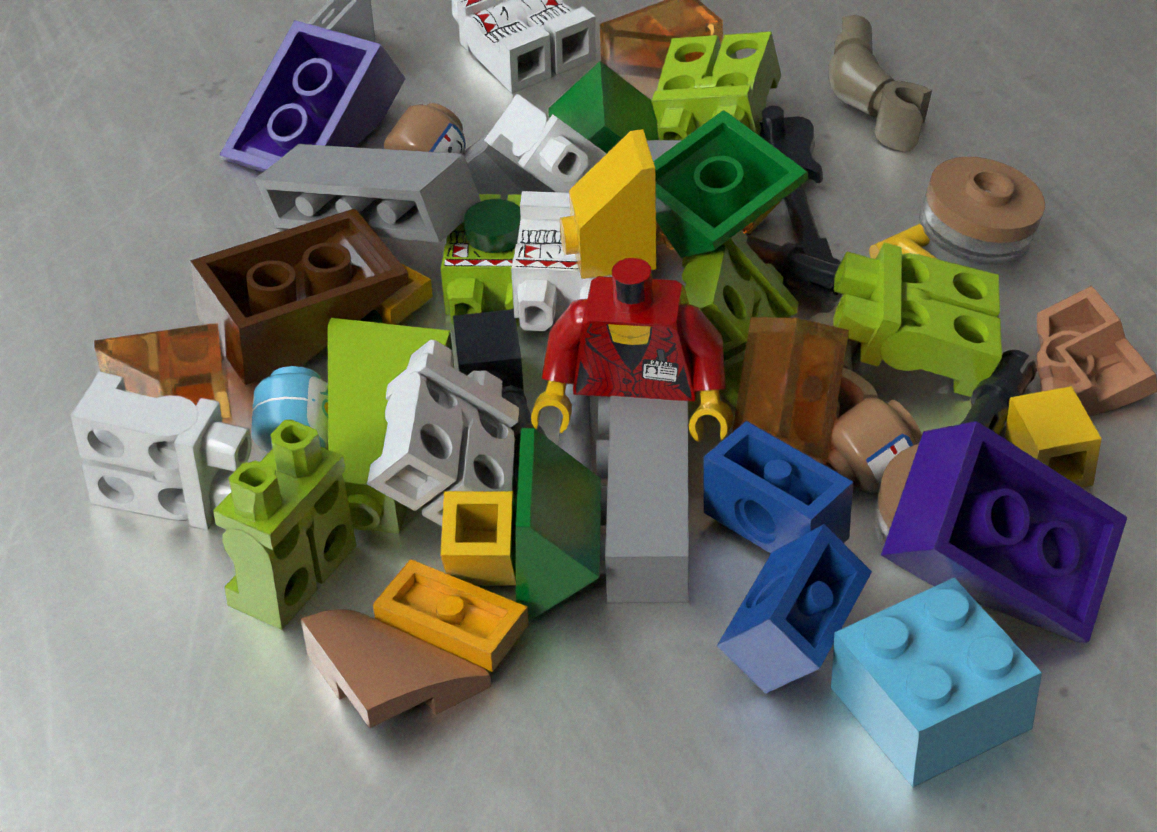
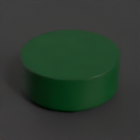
(493, 225)

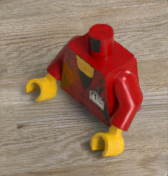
(636, 342)

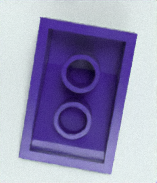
(314, 92)
(1005, 530)

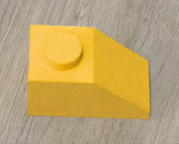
(613, 210)

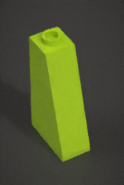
(360, 367)

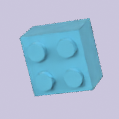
(934, 681)

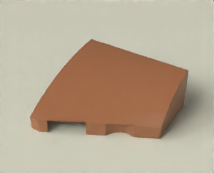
(1088, 350)
(385, 667)

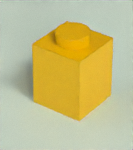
(1056, 432)
(479, 537)

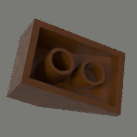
(286, 287)

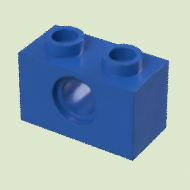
(773, 490)
(795, 609)

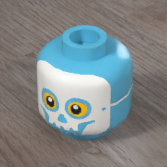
(292, 395)

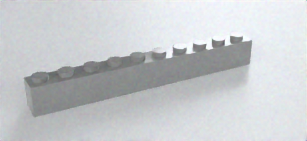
(647, 482)

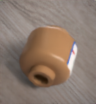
(428, 130)
(869, 439)

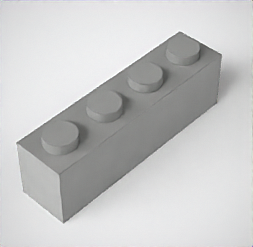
(393, 190)

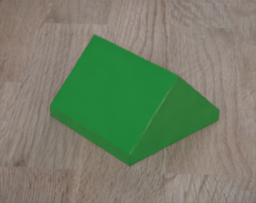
(605, 108)
(719, 184)
(554, 524)

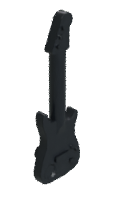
(797, 141)

